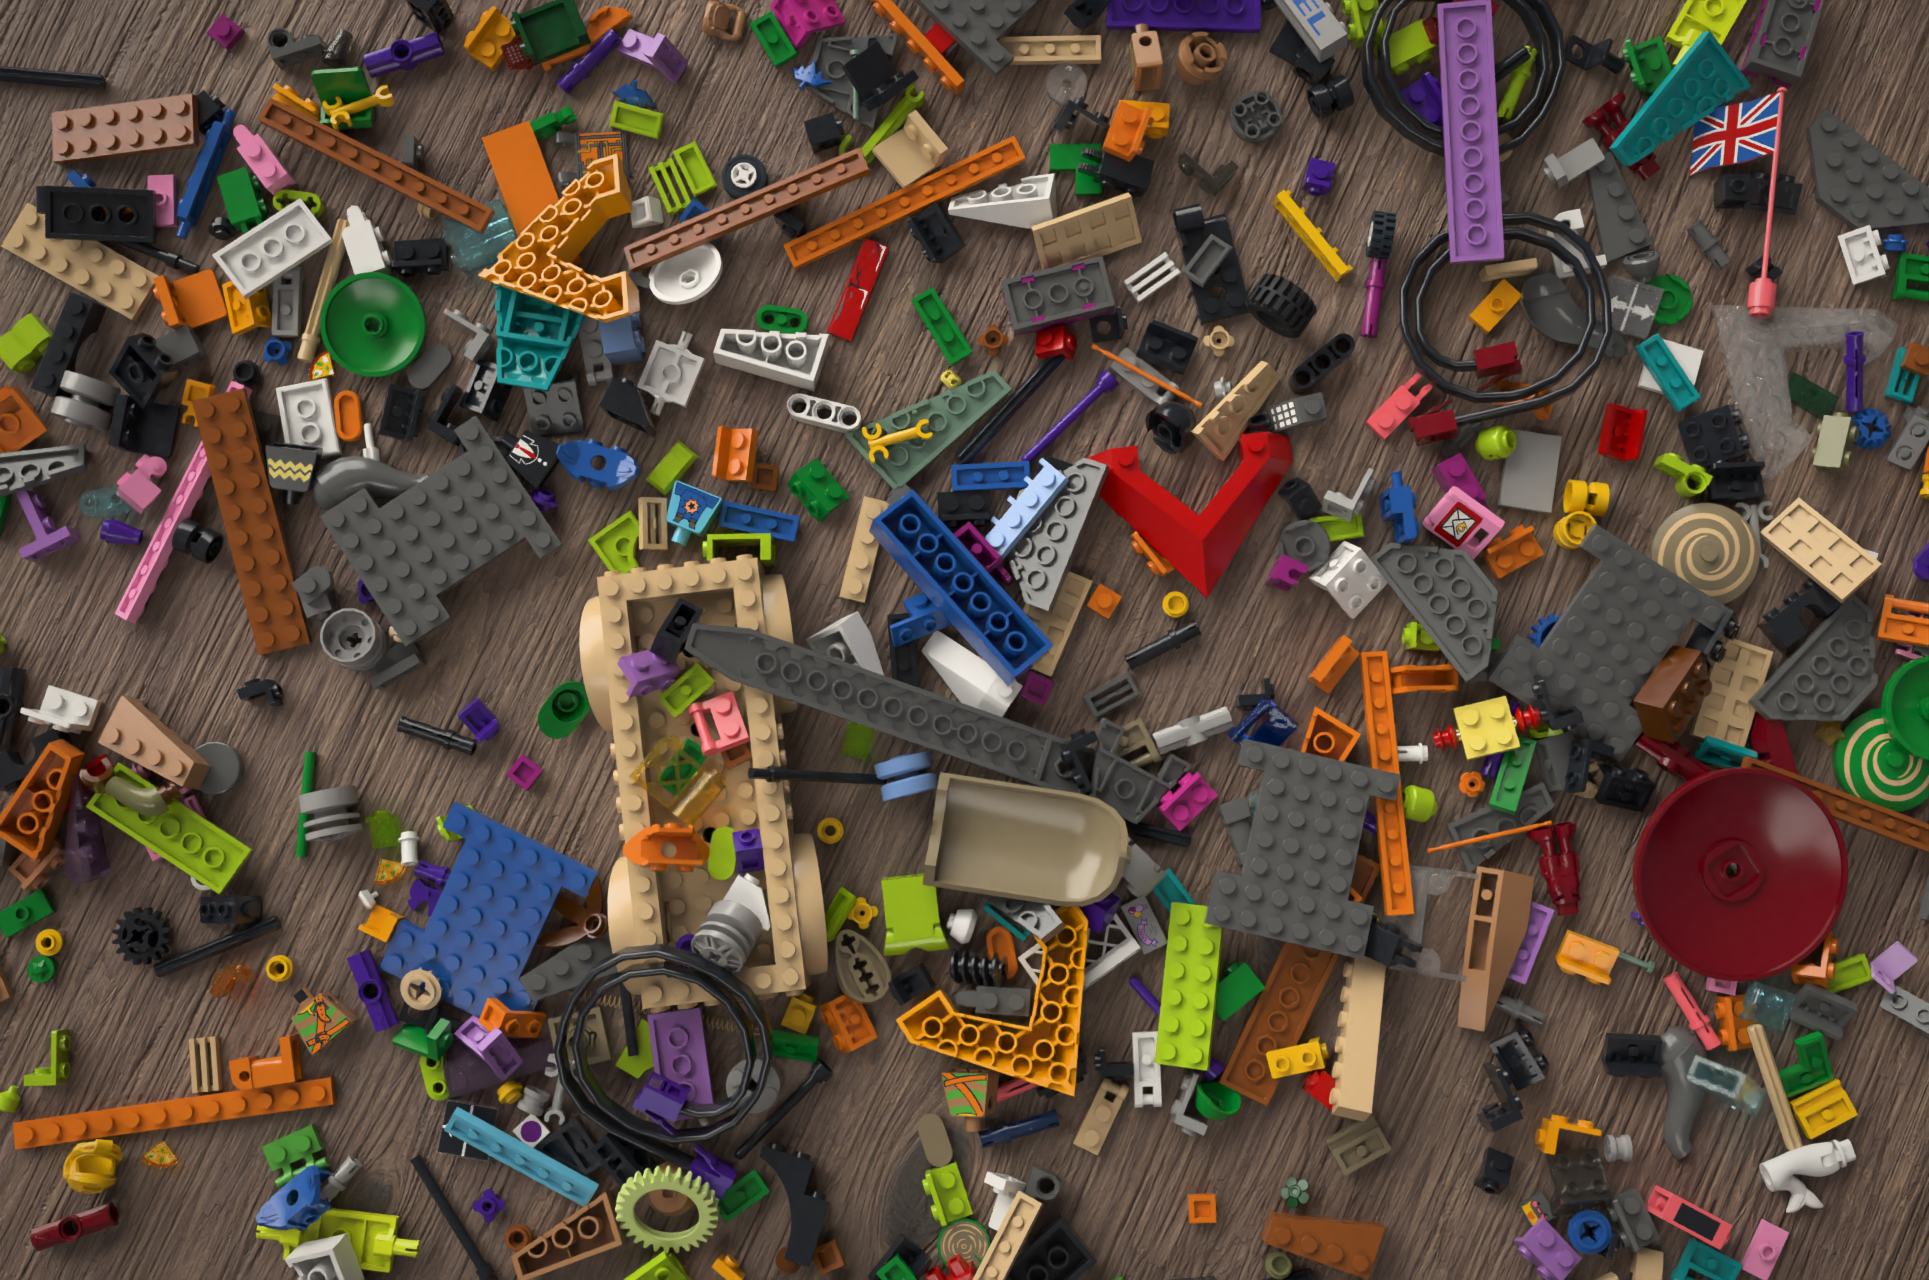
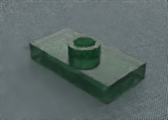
(1810, 396)

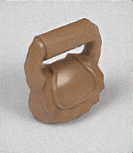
(717, 19)

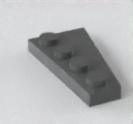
(1616, 214)
(39, 466)
(1532, 805)
(1033, 916)
(567, 968)

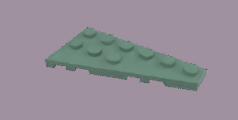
(948, 418)

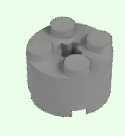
(1141, 872)
(770, 1092)

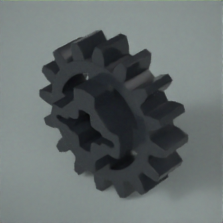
(153, 940)

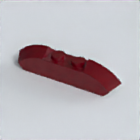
(1772, 743)

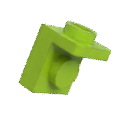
(1417, 638)

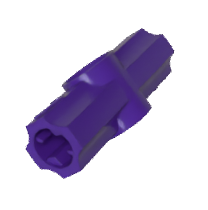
(419, 49)
(367, 973)

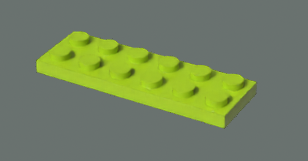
(177, 835)
(1189, 989)

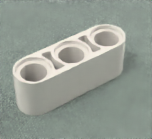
(815, 404)

